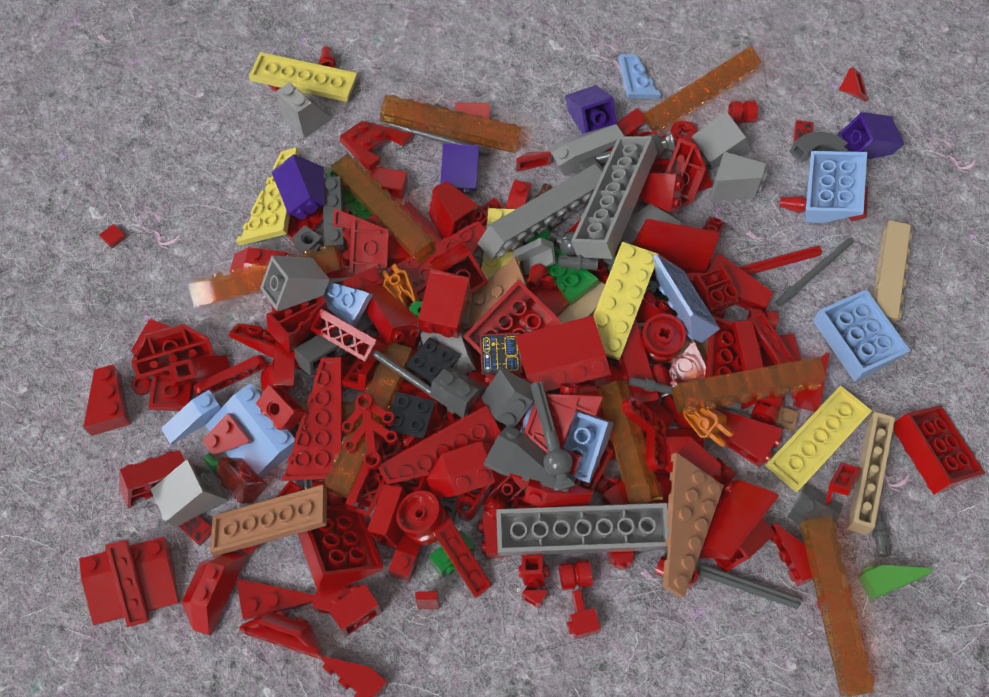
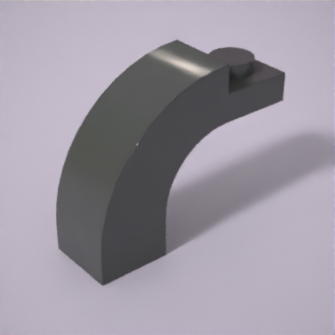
(817, 142)

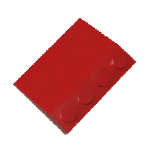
(680, 244)
(514, 312)
(563, 353)
(724, 355)
(937, 449)
(735, 517)
(341, 550)
(155, 573)

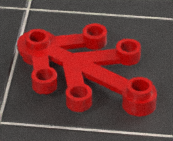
(368, 428)

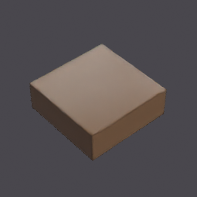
(787, 419)

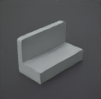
(536, 252)

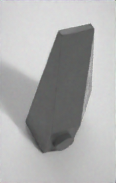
(520, 456)

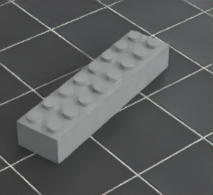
(614, 197)
(539, 214)
(582, 529)

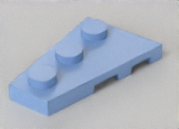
(635, 79)
(346, 302)

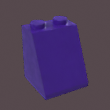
(591, 109)
(872, 134)
(460, 166)
(300, 186)

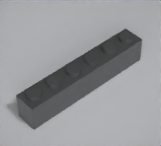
(310, 353)

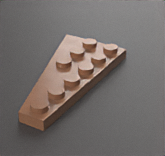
(490, 293)
(688, 519)

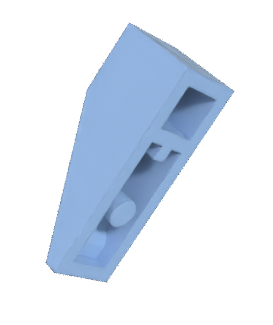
(191, 417)

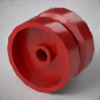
(663, 337)
(420, 514)

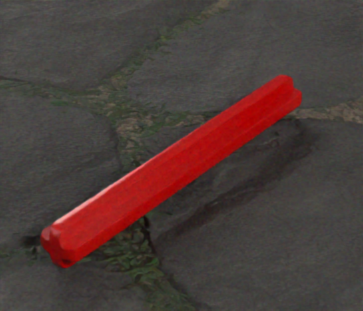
(782, 260)

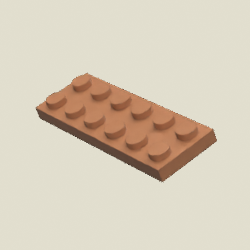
(269, 520)

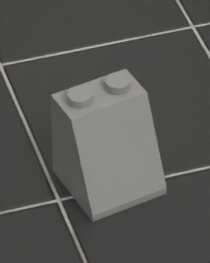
(300, 110)
(720, 137)
(737, 178)
(638, 219)
(293, 281)
(461, 345)
(187, 493)

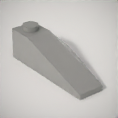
(578, 148)

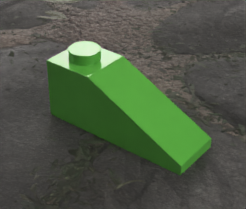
(889, 578)

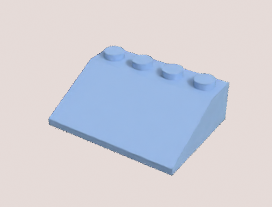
(835, 185)
(684, 300)
(860, 335)
(587, 438)
(268, 445)

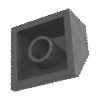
(456, 390)
(508, 397)
(813, 505)

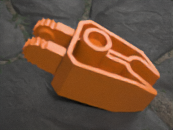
(400, 285)
(708, 424)

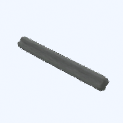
(749, 586)

